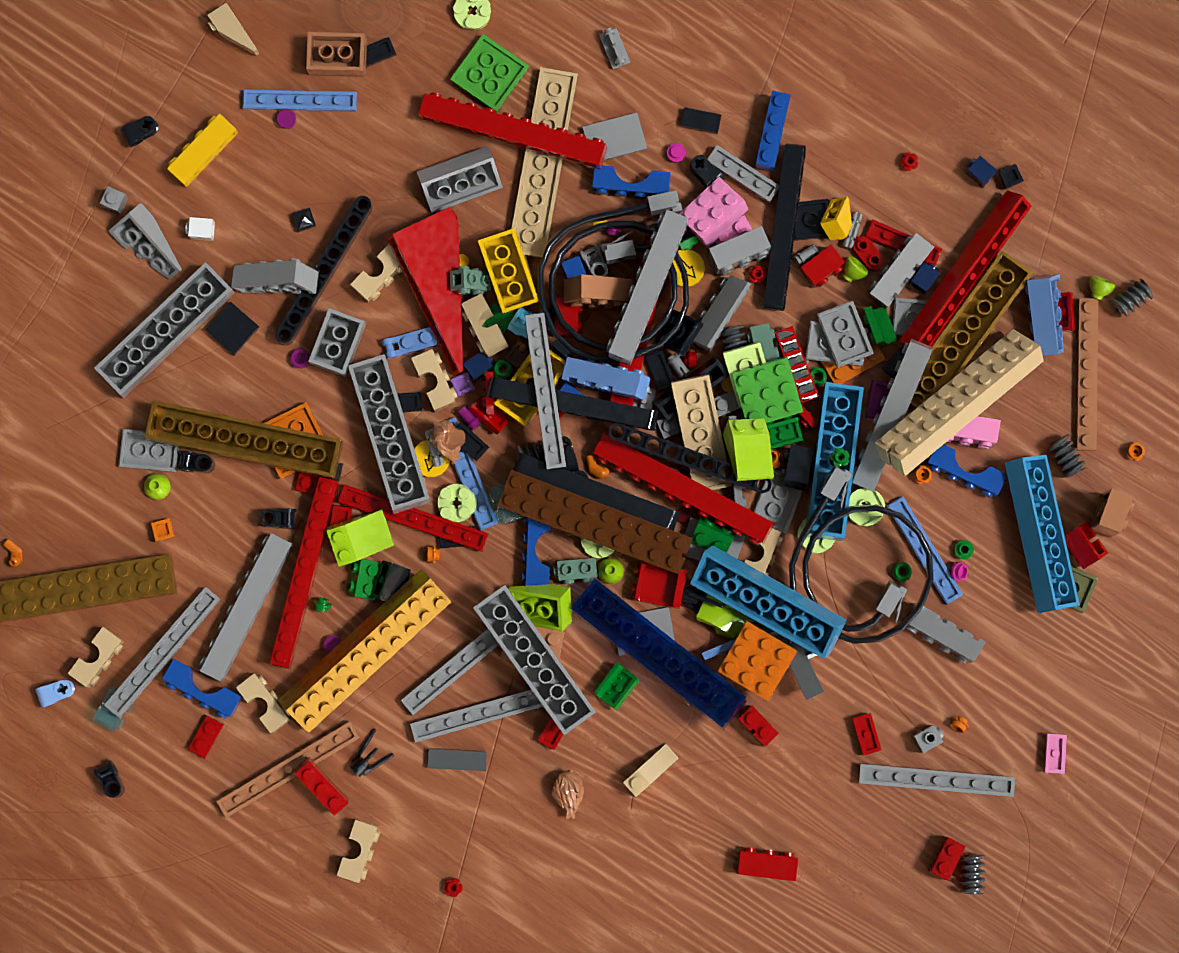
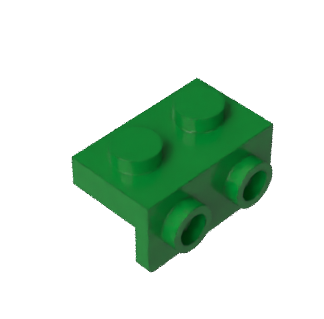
(881, 326)
(784, 432)
(710, 533)
(362, 578)
(616, 686)

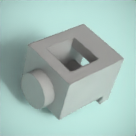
(921, 738)

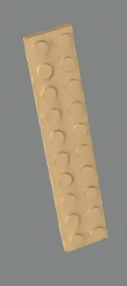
(539, 170)

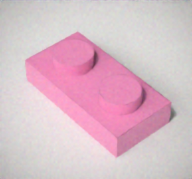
(738, 228)
(1055, 753)

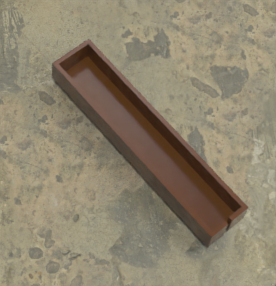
(594, 522)

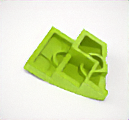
(726, 620)

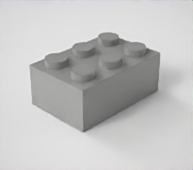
(739, 251)
(337, 342)

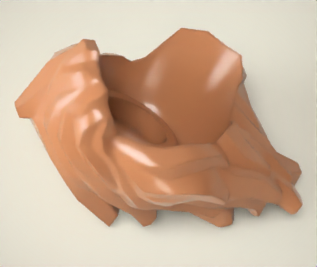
(447, 439)
(568, 792)

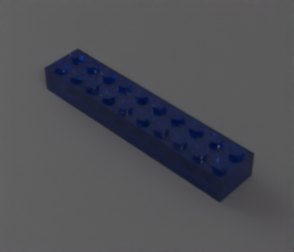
(659, 654)

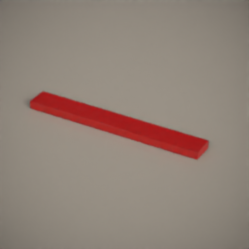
(414, 518)

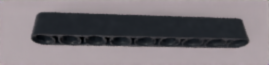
(784, 224)
(325, 260)
(576, 404)
(679, 458)
(597, 491)

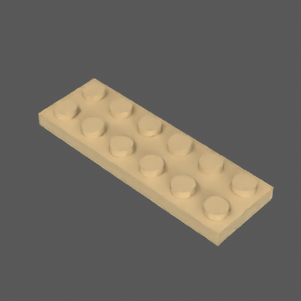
(700, 427)

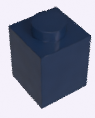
(980, 171)
(924, 277)
(478, 365)

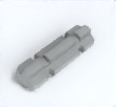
(848, 241)
(435, 453)

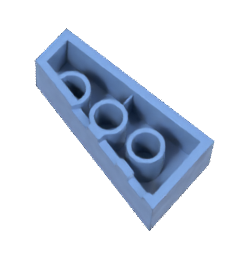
(1045, 313)
(606, 378)

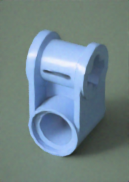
(52, 692)

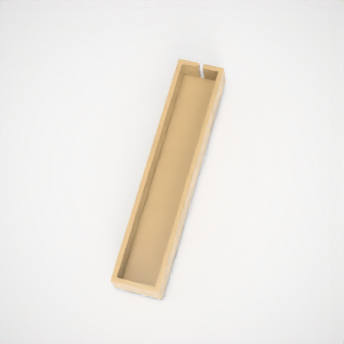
(959, 402)

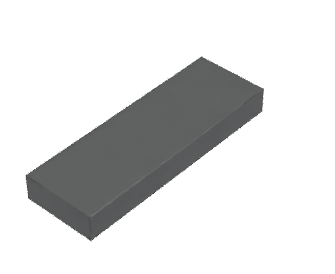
(804, 673)
(457, 760)

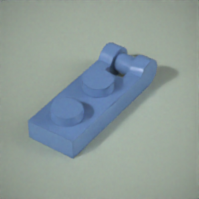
(409, 343)

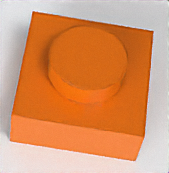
(163, 530)

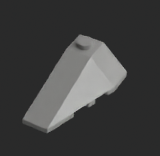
(142, 235)

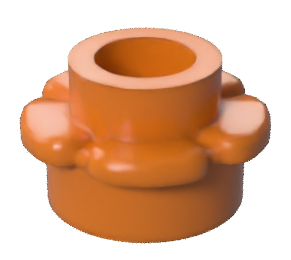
(1130, 451)
(922, 469)
(432, 554)
(959, 724)

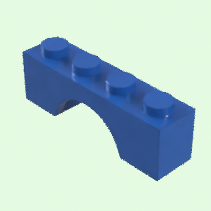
(772, 131)
(607, 180)
(988, 481)
(536, 572)
(181, 677)

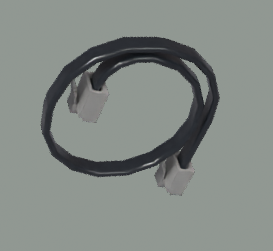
(892, 593)

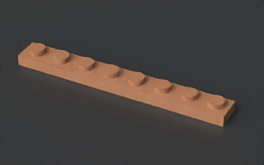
(1087, 374)
(285, 770)

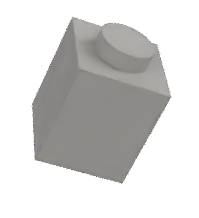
(114, 200)

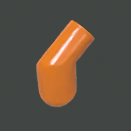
(596, 470)
(16, 553)

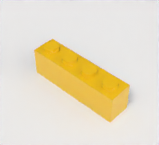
(202, 150)

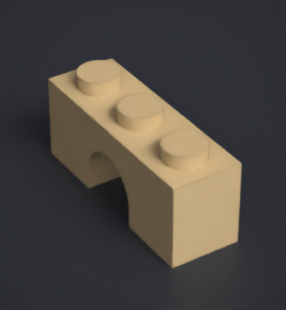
(369, 286)
(477, 312)
(428, 364)
(772, 541)
(108, 645)
(255, 688)
(355, 868)

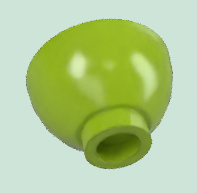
(854, 269)
(1100, 287)
(157, 486)
(610, 571)

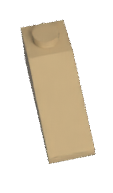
(230, 28)
(650, 770)

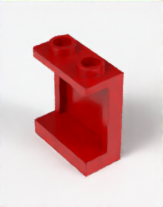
(659, 586)

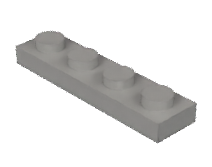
(743, 174)

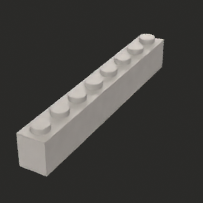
(894, 410)
(246, 608)

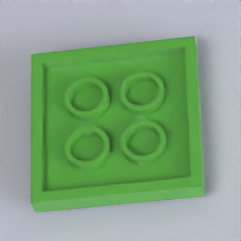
(489, 73)
(768, 390)

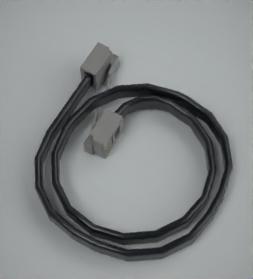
(614, 253)

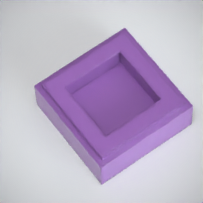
(462, 384)

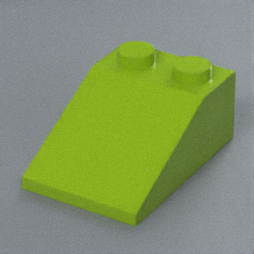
(749, 449)
(359, 537)
(545, 605)

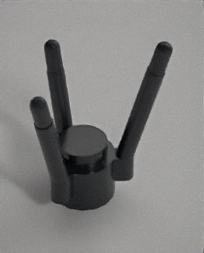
(693, 595)
(360, 766)

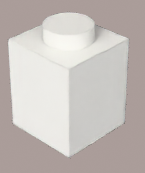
(200, 229)

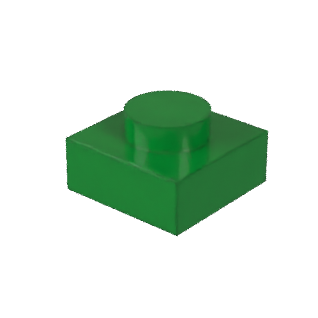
(688, 241)

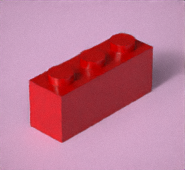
(321, 786)
(767, 864)

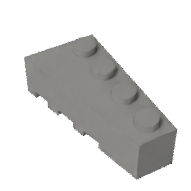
(901, 270)
(274, 277)
(946, 635)

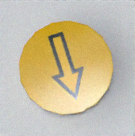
(694, 266)
(426, 463)

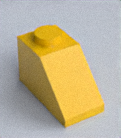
(837, 219)

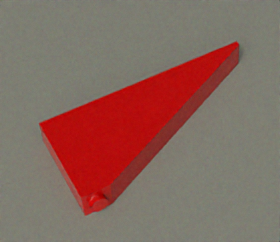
(426, 257)

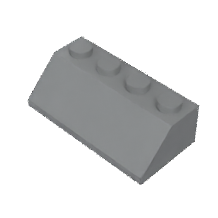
(459, 179)
(721, 311)

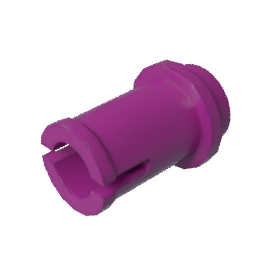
(469, 418)

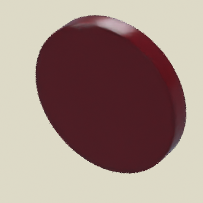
(684, 515)

